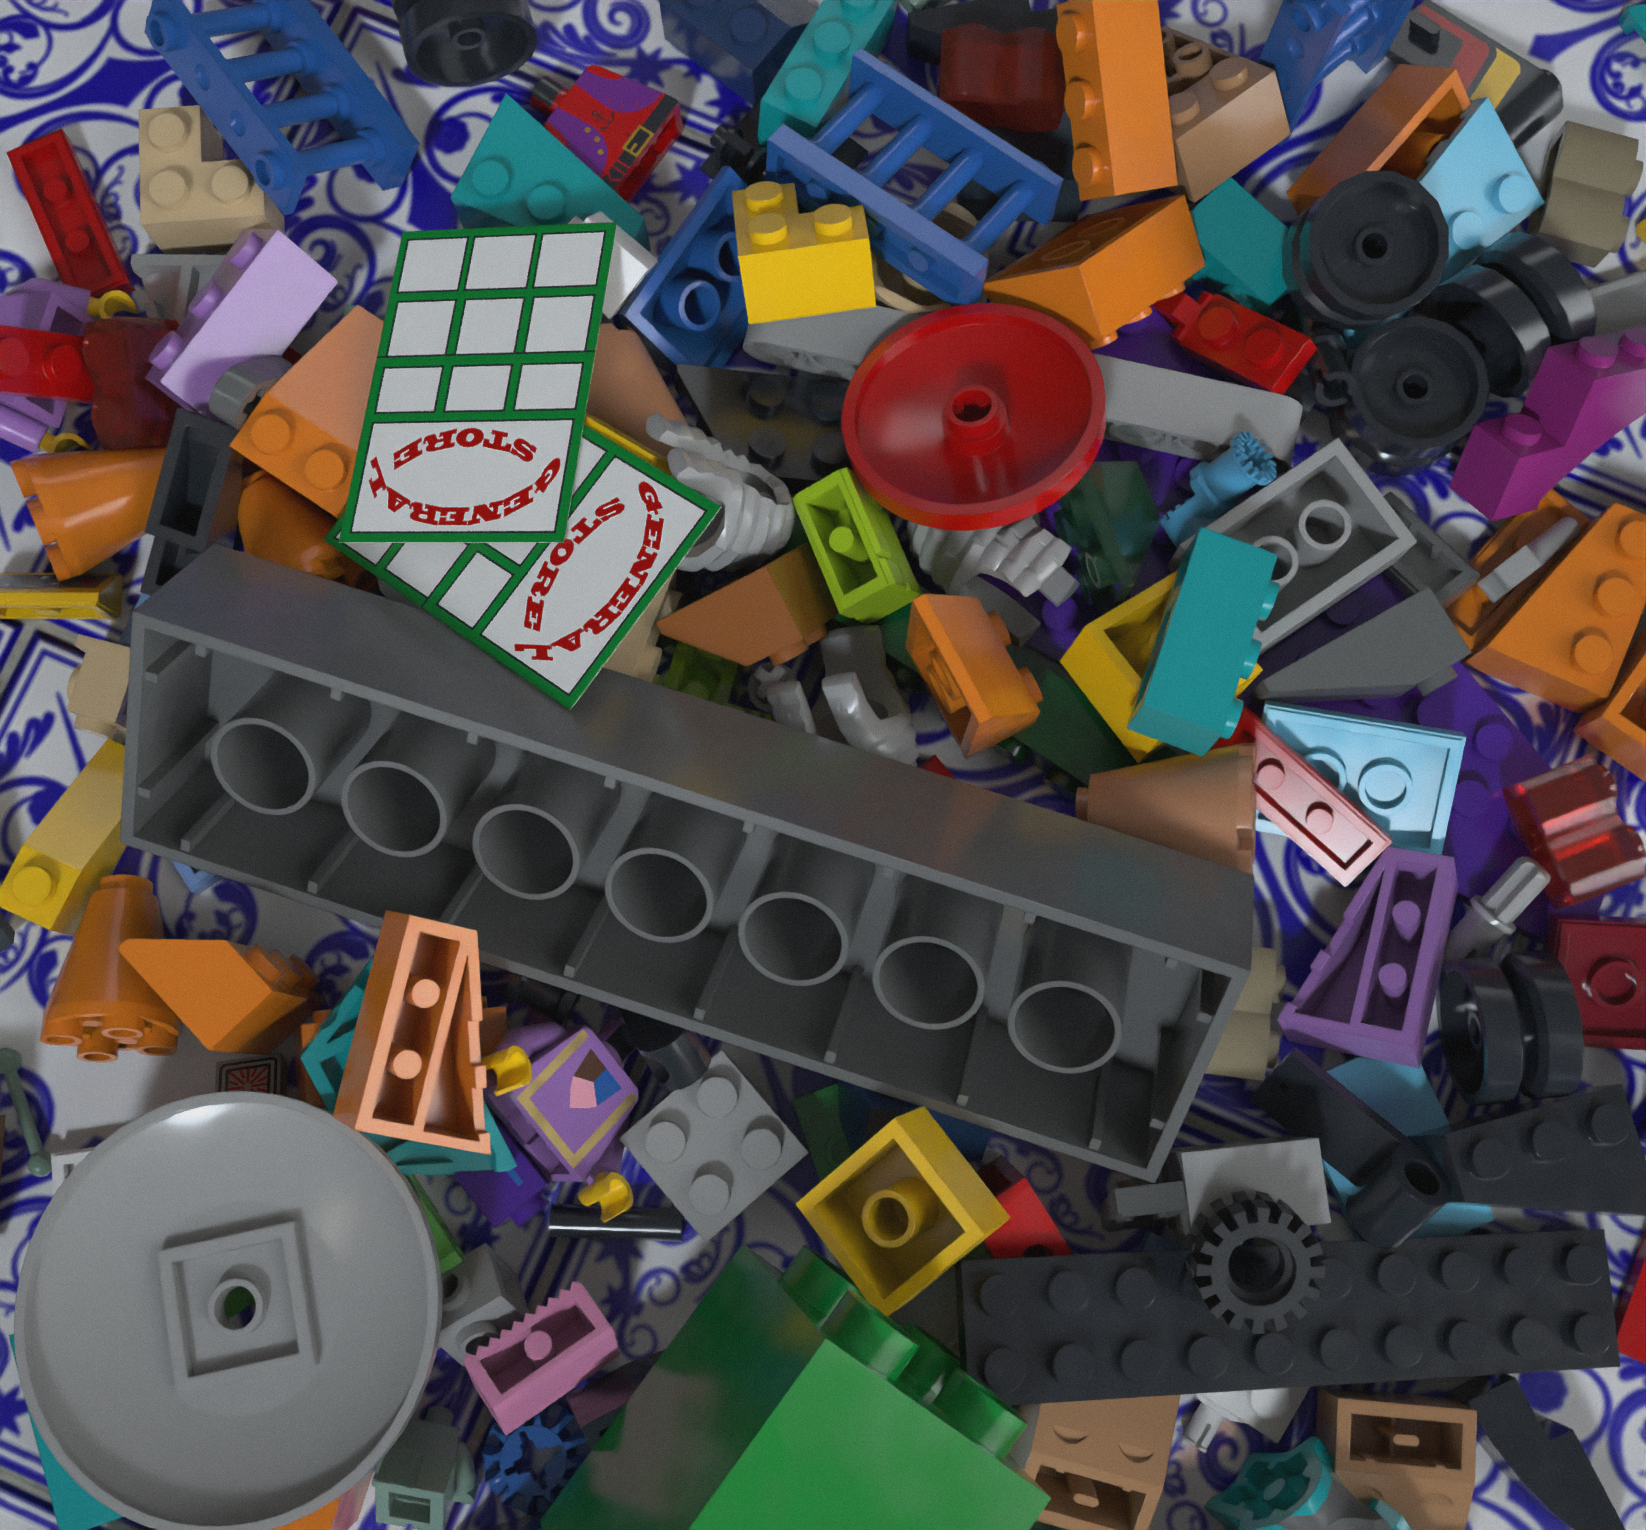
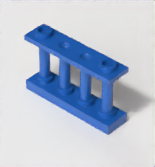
(1319, 36)
(322, 66)
(905, 232)

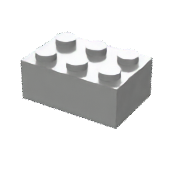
(1327, 533)

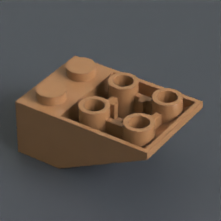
(1220, 112)
(1402, 1450)
(1098, 1459)

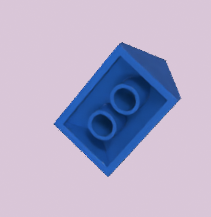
(694, 296)

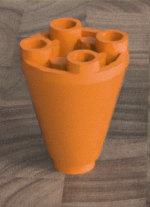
(89, 502)
(291, 530)
(98, 994)

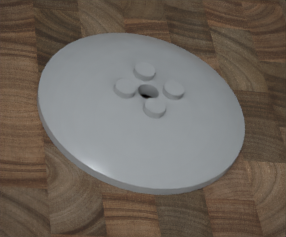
(129, 1333)

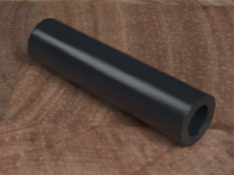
(633, 1224)

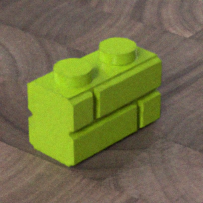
(855, 548)

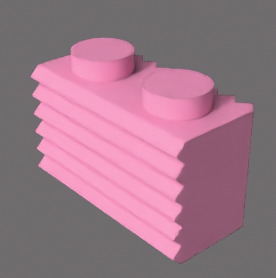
(542, 1357)

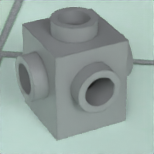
(478, 1302)

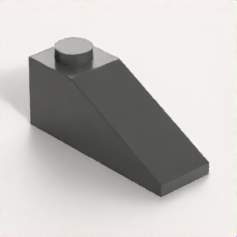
(1379, 659)

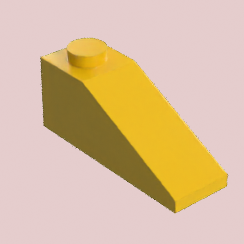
(70, 848)

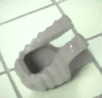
(754, 504)
(1015, 553)
(858, 700)

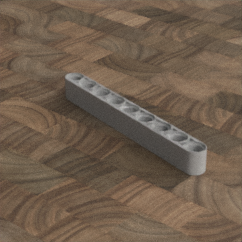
(1143, 402)

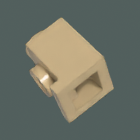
(100, 687)

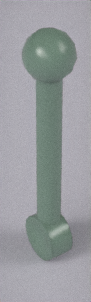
(40, 1160)

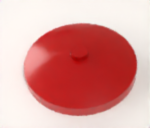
(974, 416)

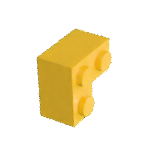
(800, 261)

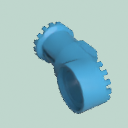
(1219, 486)

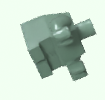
(425, 1474)

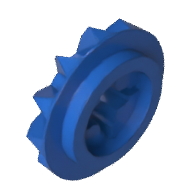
(523, 1487)

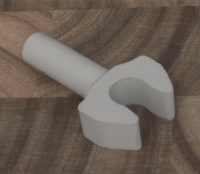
(1530, 558)

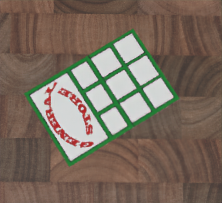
(480, 386)
(556, 606)

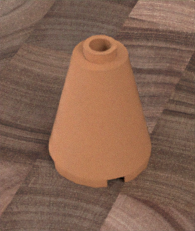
(629, 386)
(1182, 804)

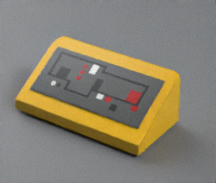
(46, 598)

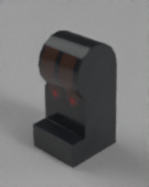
(671, 1052)

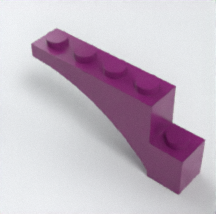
(1574, 406)

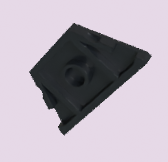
(771, 419)

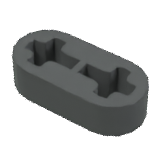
(243, 388)

